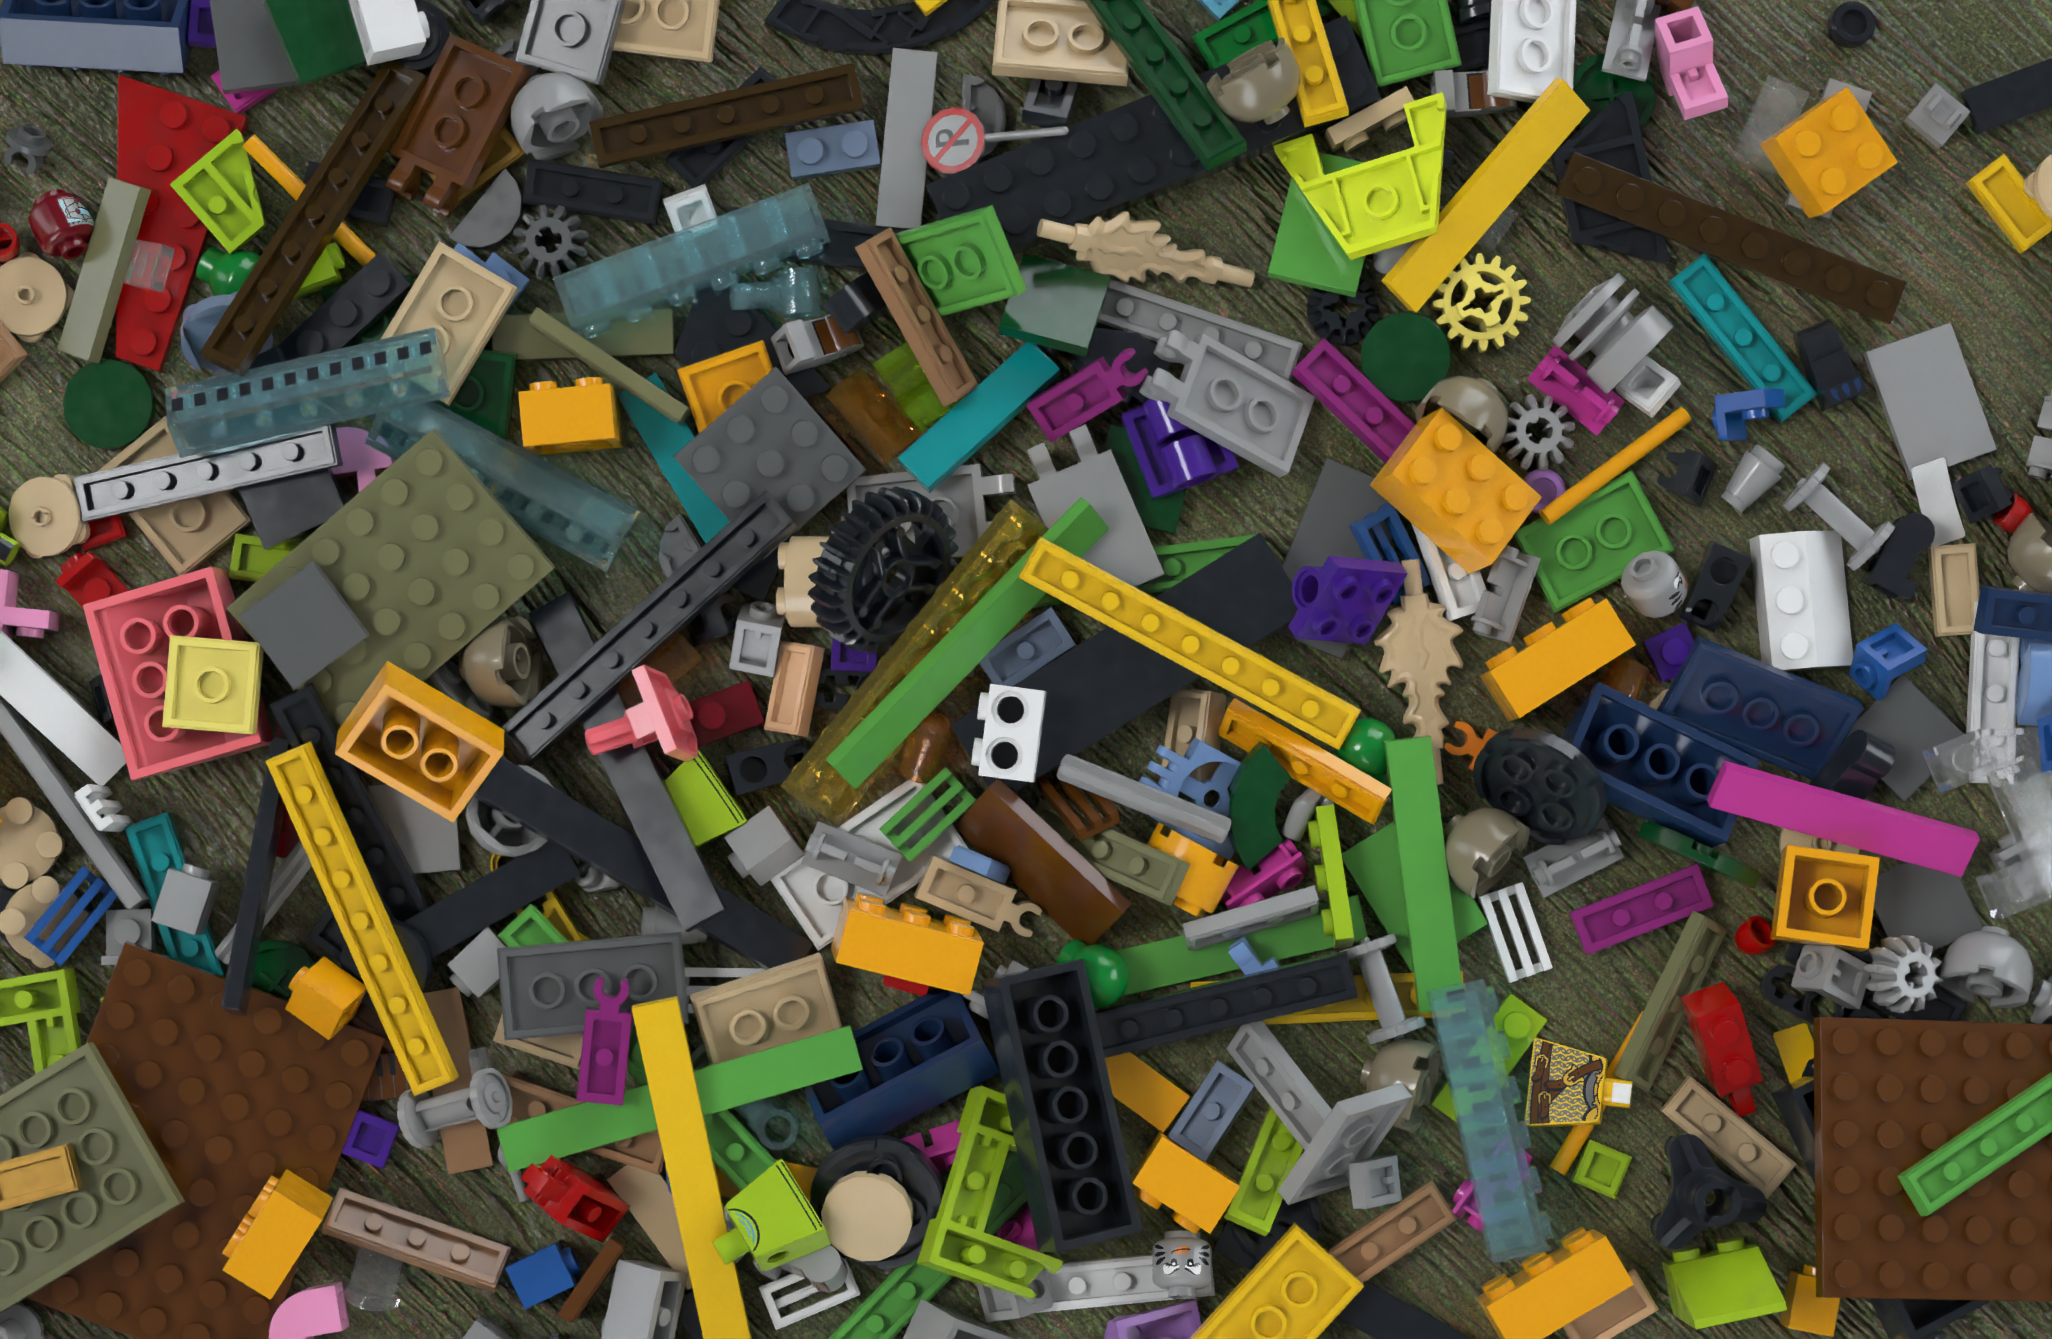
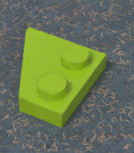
(224, 193)

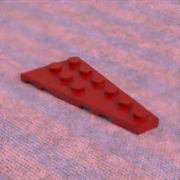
(156, 144)

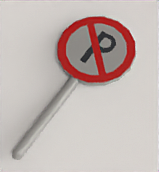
(957, 139)

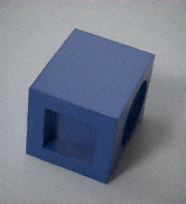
(544, 1273)

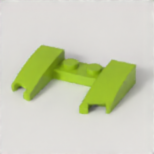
(49, 1007)
(956, 1237)

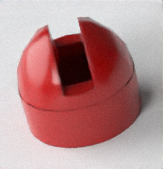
(9, 238)
(2014, 514)
(1754, 936)

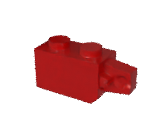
(1723, 1044)
(574, 1197)

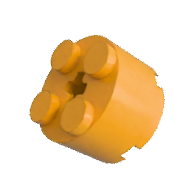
(1205, 877)

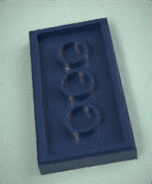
(1759, 708)

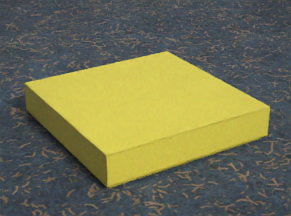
(213, 685)

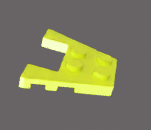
(1381, 199)

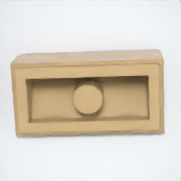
(1195, 715)

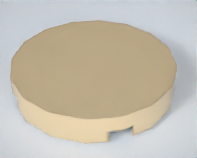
(867, 1216)

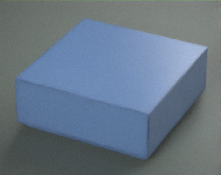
(980, 864)

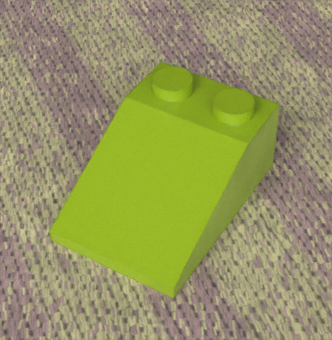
(1721, 1284)

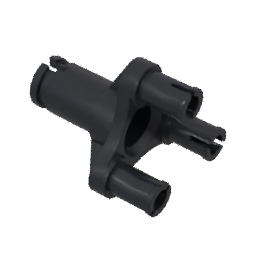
(1692, 1179)

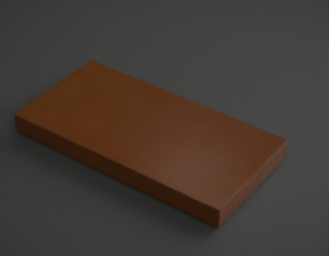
(1042, 863)

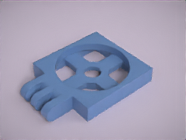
(1176, 778)

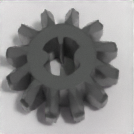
(562, 230)

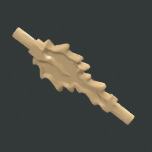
(1132, 247)
(1418, 653)

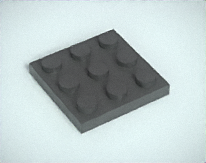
(770, 444)

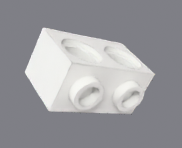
(1022, 734)

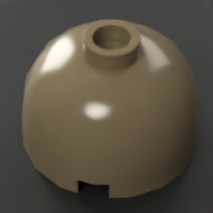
(1258, 84)
(1473, 404)
(2031, 554)
(501, 663)
(1481, 848)
(1405, 1063)

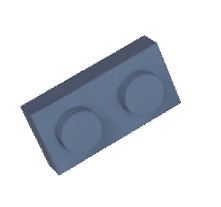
(832, 149)
(1027, 648)
(1212, 1111)

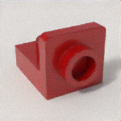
(89, 578)

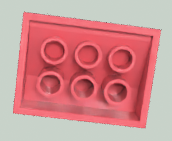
(132, 652)

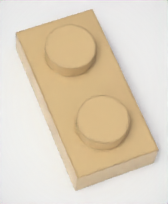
(1353, 130)

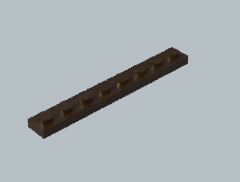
(313, 219)
(1730, 238)

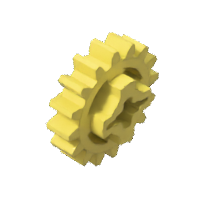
(1488, 322)

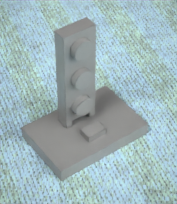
(1326, 1134)

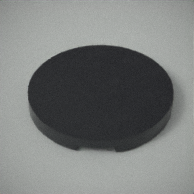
(1541, 784)
(901, 1162)

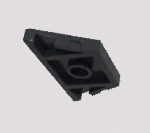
(1617, 141)
(717, 329)

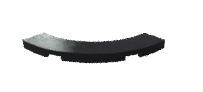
(874, 30)

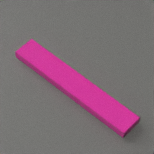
(1842, 819)

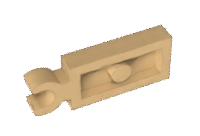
(972, 896)

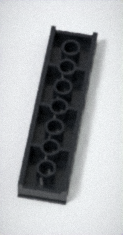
(1118, 679)

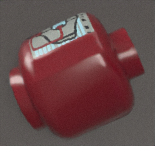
(61, 224)

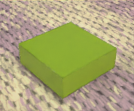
(1601, 1168)

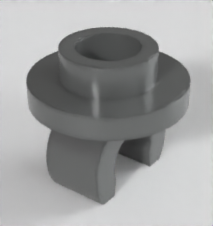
(29, 141)

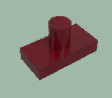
(725, 713)

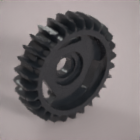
(855, 560)

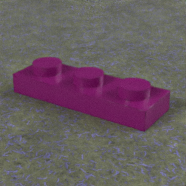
(1353, 400)
(1641, 909)

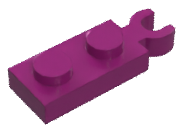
(1083, 395)
(605, 1047)

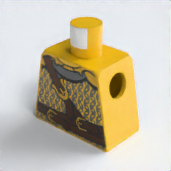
(1570, 1087)

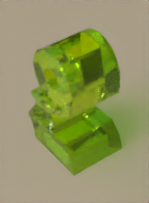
(910, 387)

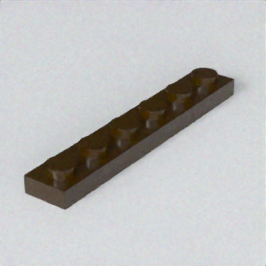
(726, 115)

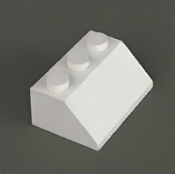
(1801, 600)

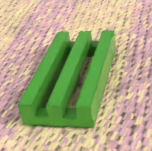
(899, 841)

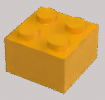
(1828, 153)
(570, 417)
(1825, 898)
(1183, 1183)

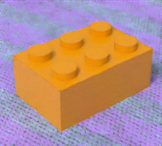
(1455, 491)
(1555, 657)
(420, 742)
(907, 943)
(282, 1225)
(1555, 1287)

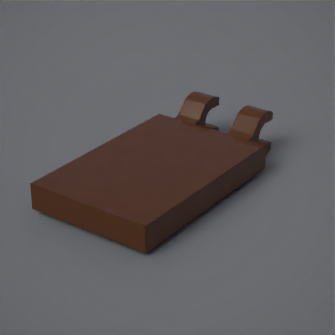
(455, 122)

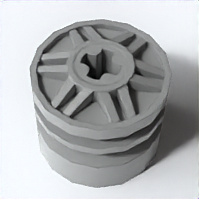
(1611, 332)

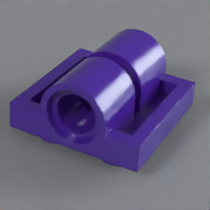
(1172, 453)
(1343, 598)

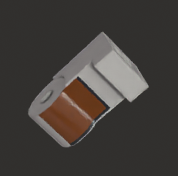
(1467, 94)
(813, 343)
(822, 1268)

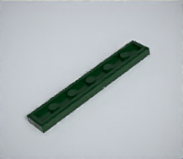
(1170, 80)

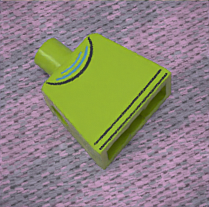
(704, 801)
(771, 1222)

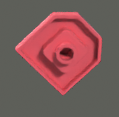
(660, 717)

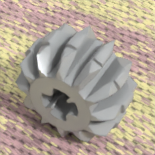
(1545, 446)
(1902, 973)

